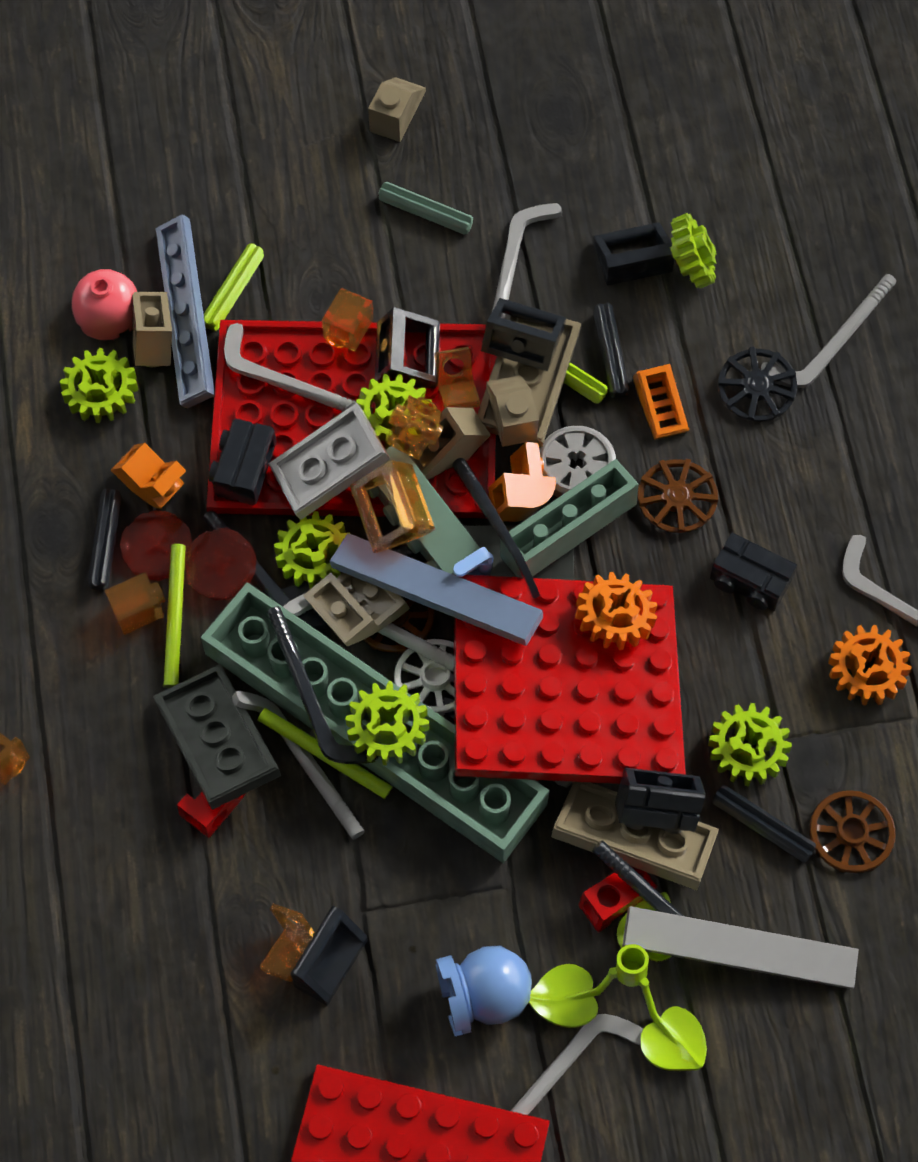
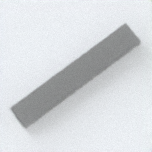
(741, 947)

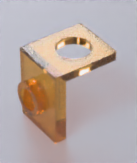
(456, 389)
(12, 758)
(289, 945)

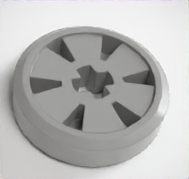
(574, 443)

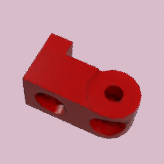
(200, 814)
(610, 899)

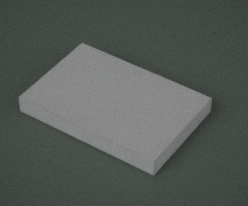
(328, 461)

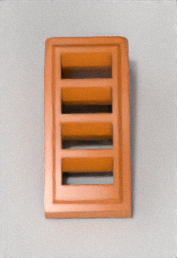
(653, 375)

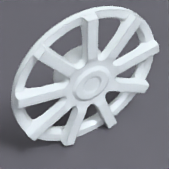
(432, 677)

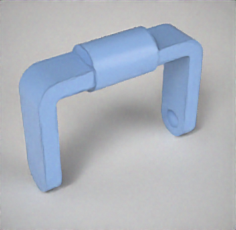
(480, 559)

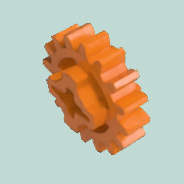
(618, 610)
(884, 673)

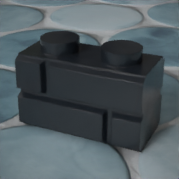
(243, 461)
(752, 572)
(659, 800)

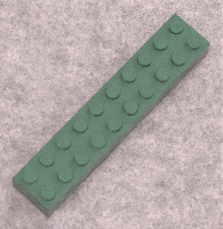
(484, 810)

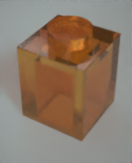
(347, 319)
(136, 602)

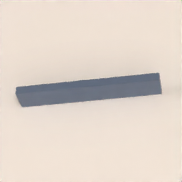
(186, 312)
(438, 589)

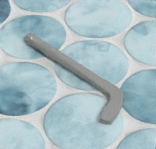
(516, 230)
(816, 366)
(253, 370)
(861, 584)
(300, 605)
(327, 790)
(571, 1052)

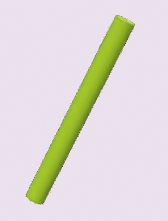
(174, 615)
(311, 745)

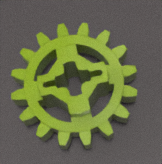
(693, 250)
(386, 397)
(95, 398)
(297, 556)
(387, 706)
(759, 731)

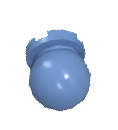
(485, 987)

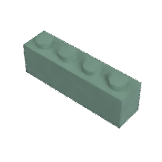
(572, 518)
(450, 539)

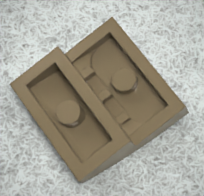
(354, 606)

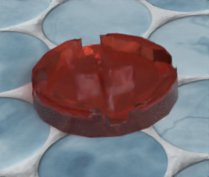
(149, 541)
(220, 564)

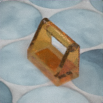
(407, 500)

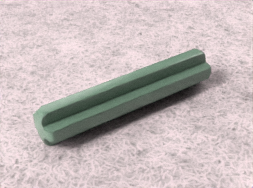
(425, 208)

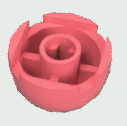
(104, 304)

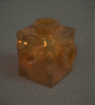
(414, 426)

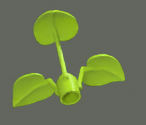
(568, 1000)

